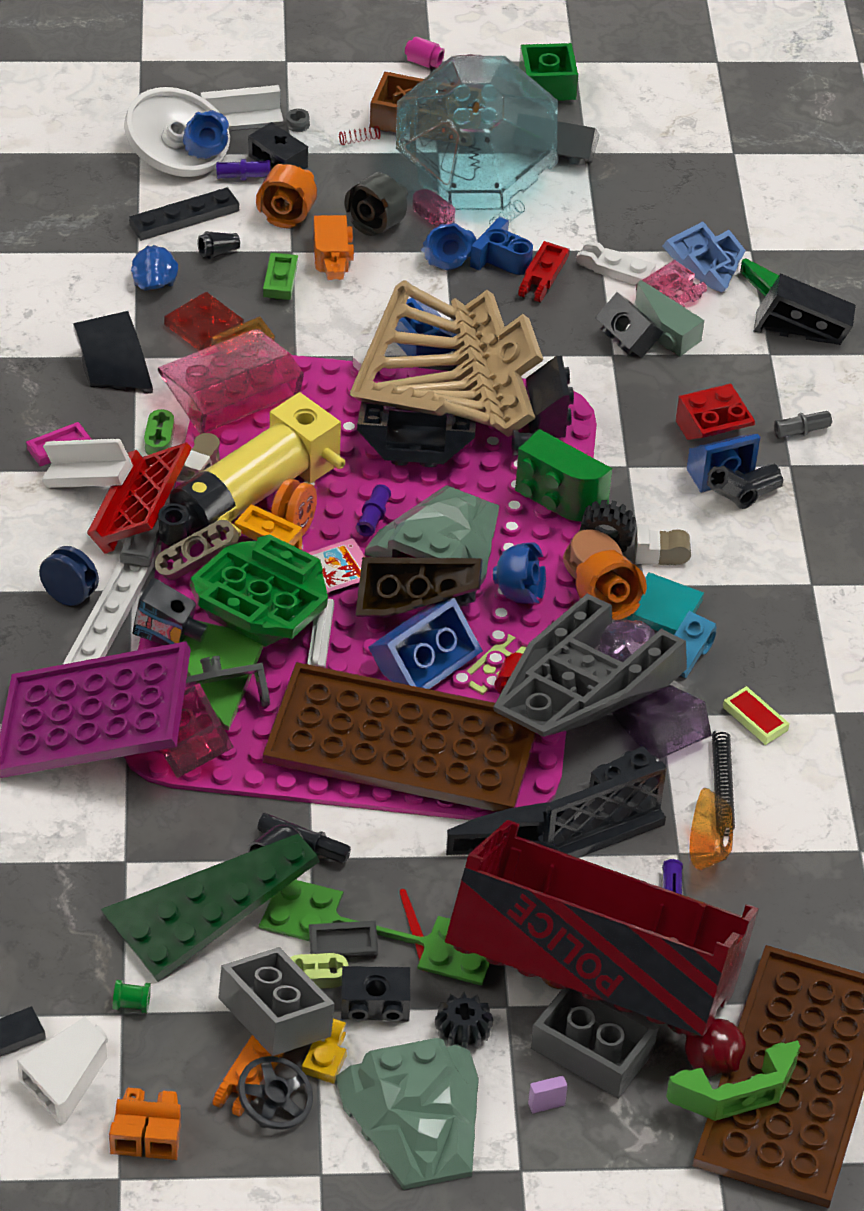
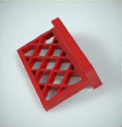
(138, 497)

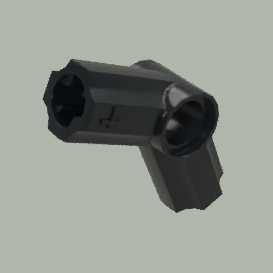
(744, 488)

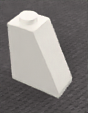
(64, 1067)

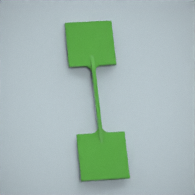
(308, 903)

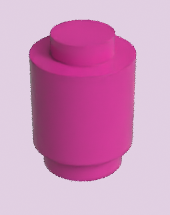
(424, 52)

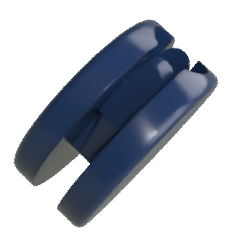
(68, 575)

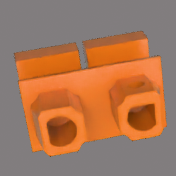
(147, 1122)

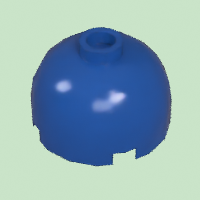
(520, 574)

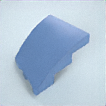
(707, 256)

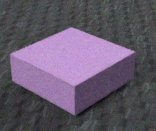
(547, 1094)

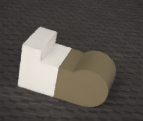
(201, 457)
(661, 546)

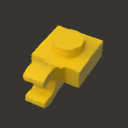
(327, 1057)

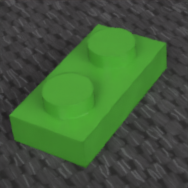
(280, 276)

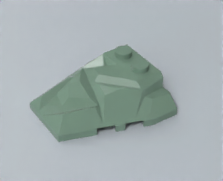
(441, 527)
(416, 1109)

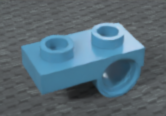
(699, 638)

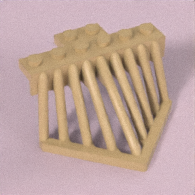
(489, 357)

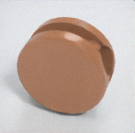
(584, 545)

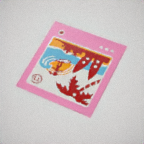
(340, 564)

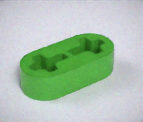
(163, 433)

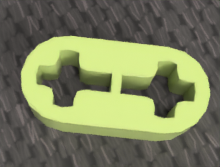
(317, 968)

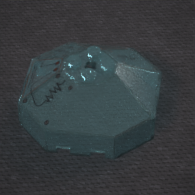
(483, 155)

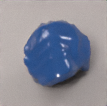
(206, 134)
(448, 246)
(154, 268)

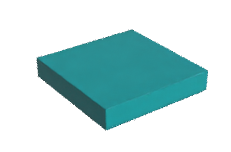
(666, 603)

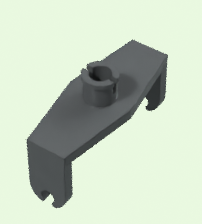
(213, 672)

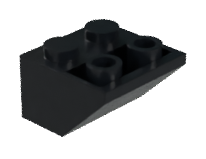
(550, 398)

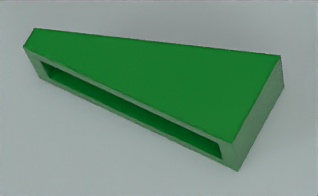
(758, 276)

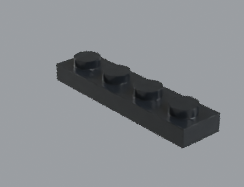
(184, 213)

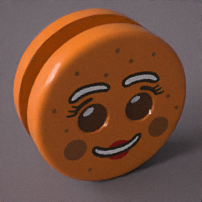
(295, 503)

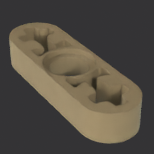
(184, 546)

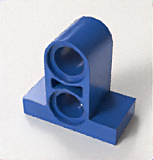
(502, 249)

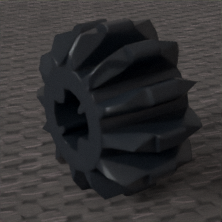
(464, 1021)

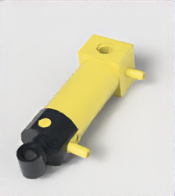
(299, 443)

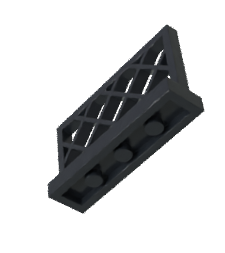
(613, 824)

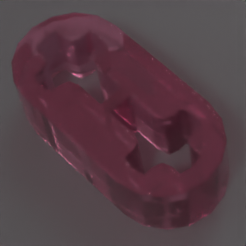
(433, 207)

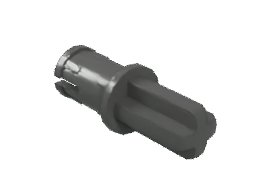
(802, 424)

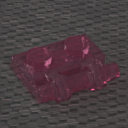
(674, 278)

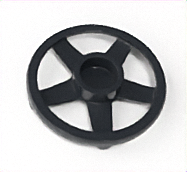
(275, 1092)

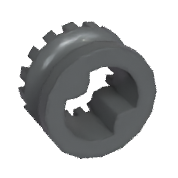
(303, 117)

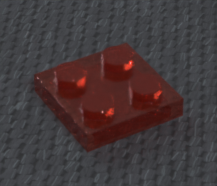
(201, 320)

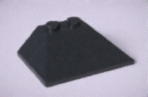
(413, 435)

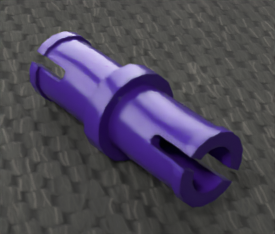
(243, 169)
(373, 510)

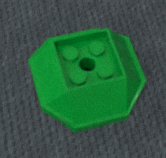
(262, 589)

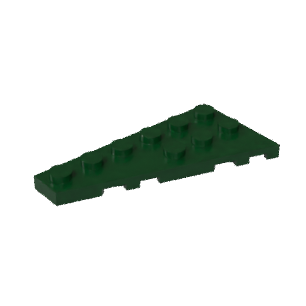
(191, 912)

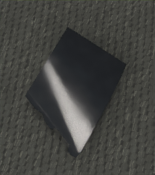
(112, 353)

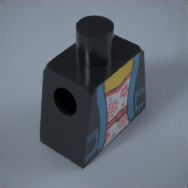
(166, 616)

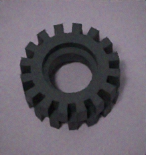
(612, 516)

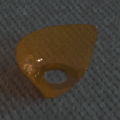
(708, 829)

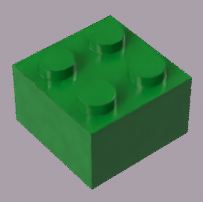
(552, 68)

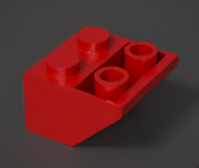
(712, 412)

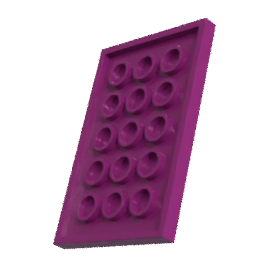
(93, 710)

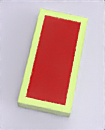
(756, 715)

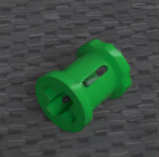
(131, 996)

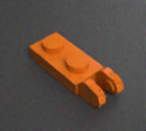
(251, 1051)

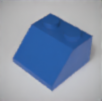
(734, 453)

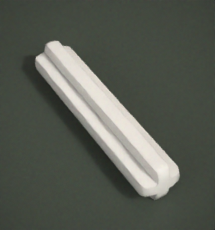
(321, 636)

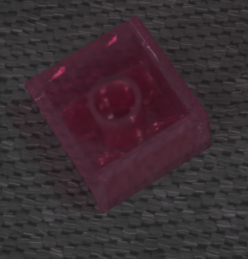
(199, 735)

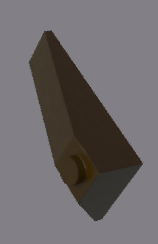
(404, 584)

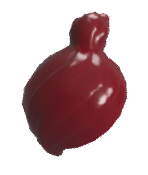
(717, 1050)

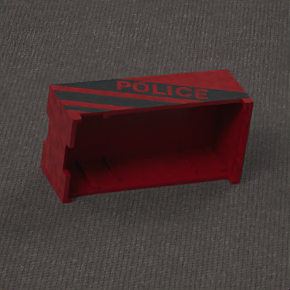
(598, 931)

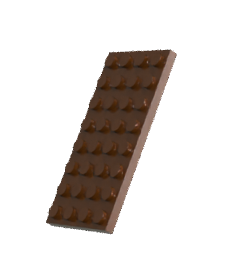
(399, 738)
(805, 1136)

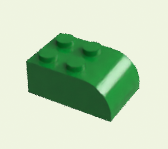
(560, 476)

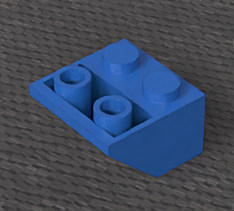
(413, 326)

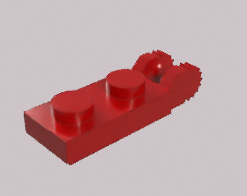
(543, 269)

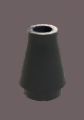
(216, 243)

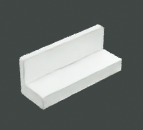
(247, 106)
(86, 463)

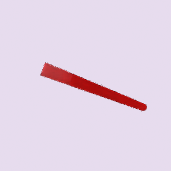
(413, 922)

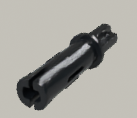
(318, 841)

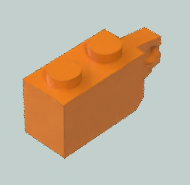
(331, 245)

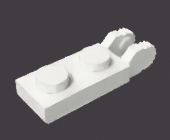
(613, 263)

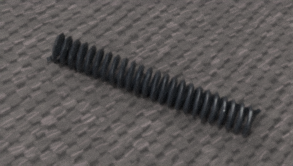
(716, 765)

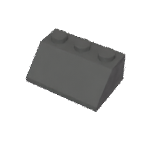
(577, 142)

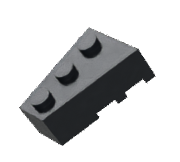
(804, 311)

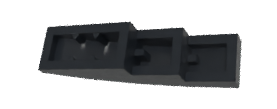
(469, 835)

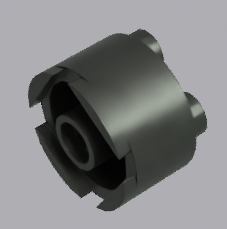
(376, 204)

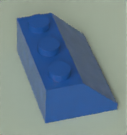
(427, 646)

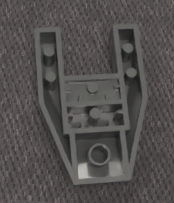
(570, 683)

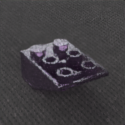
(665, 721)

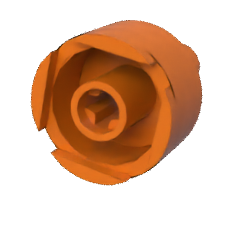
(286, 195)
(612, 580)

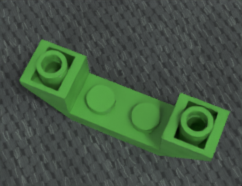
(693, 1091)

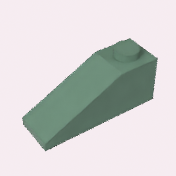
(680, 326)

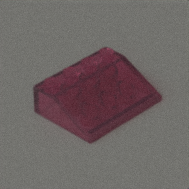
(232, 379)

